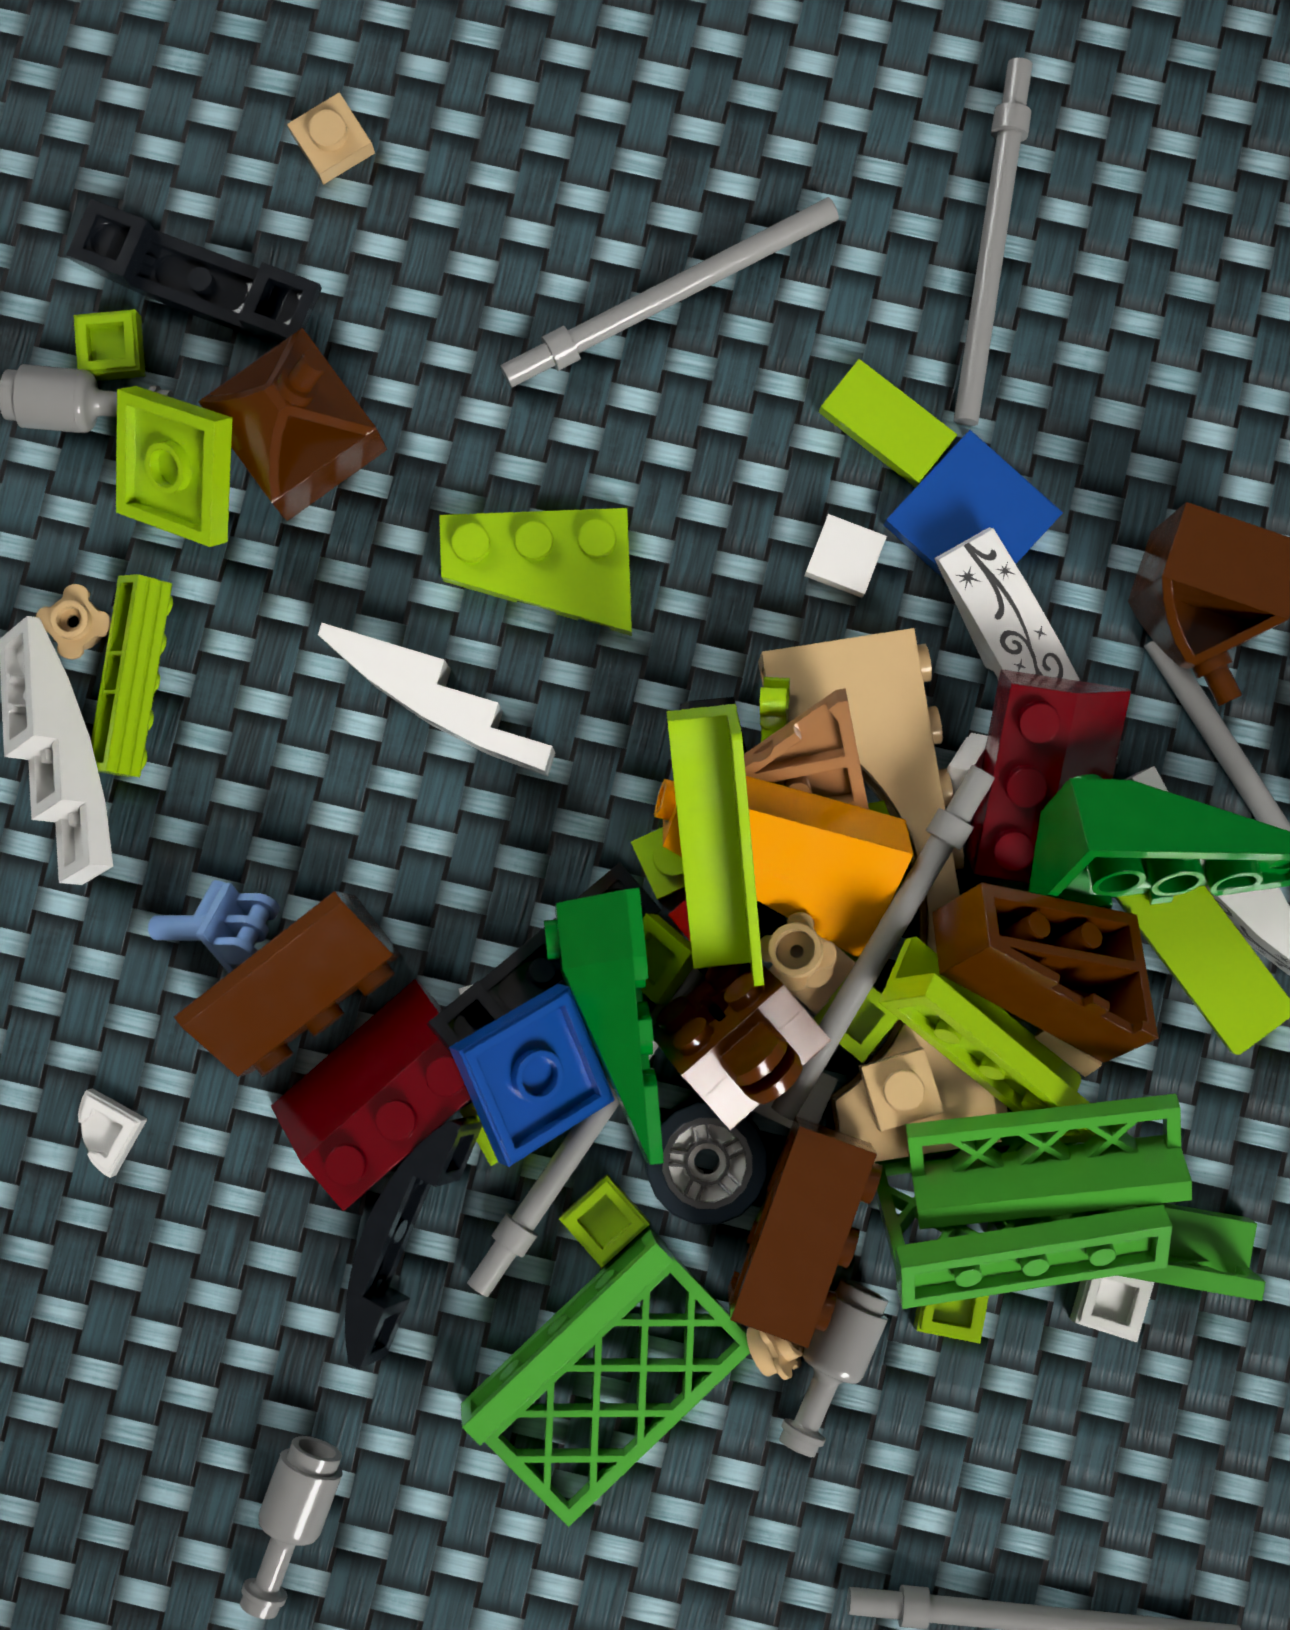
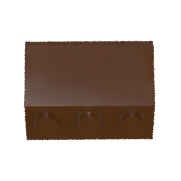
(291, 986)

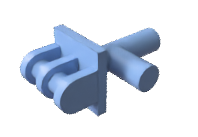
(224, 922)

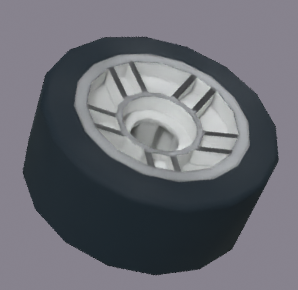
(735, 1179)

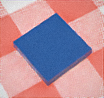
(967, 495)
(532, 1074)

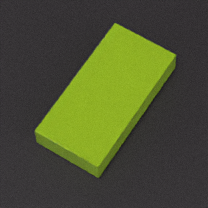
(887, 423)

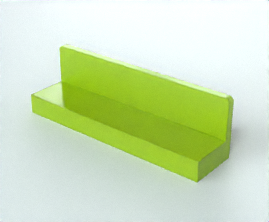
(715, 837)
(1213, 965)
(979, 1037)

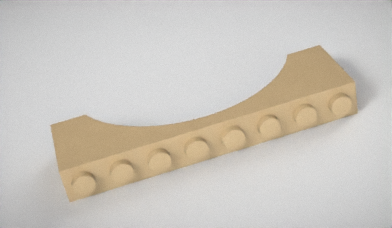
(899, 764)

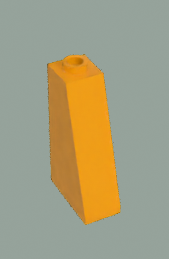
(816, 857)

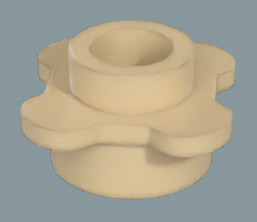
(91, 627)
(797, 932)
(773, 1354)

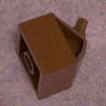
(295, 424)
(1209, 589)

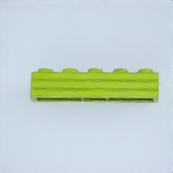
(130, 674)

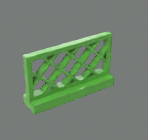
(1023, 1253)
(559, 1349)

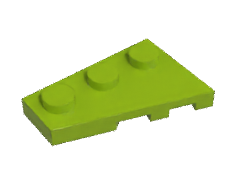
(545, 559)

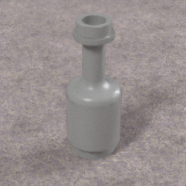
(56, 398)
(836, 1358)
(292, 1516)

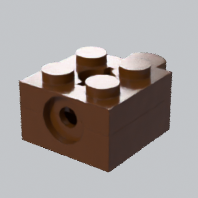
(747, 1054)

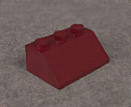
(1036, 742)
(373, 1098)

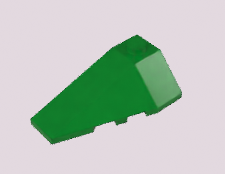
(1135, 839)
(606, 968)

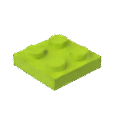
(173, 465)

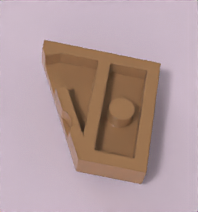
(814, 753)

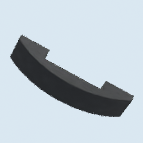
(192, 278)
(520, 975)
(371, 1305)

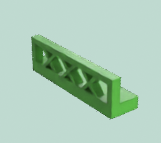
(1046, 1173)
(1205, 1252)

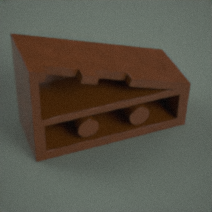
(1051, 964)
(804, 1233)

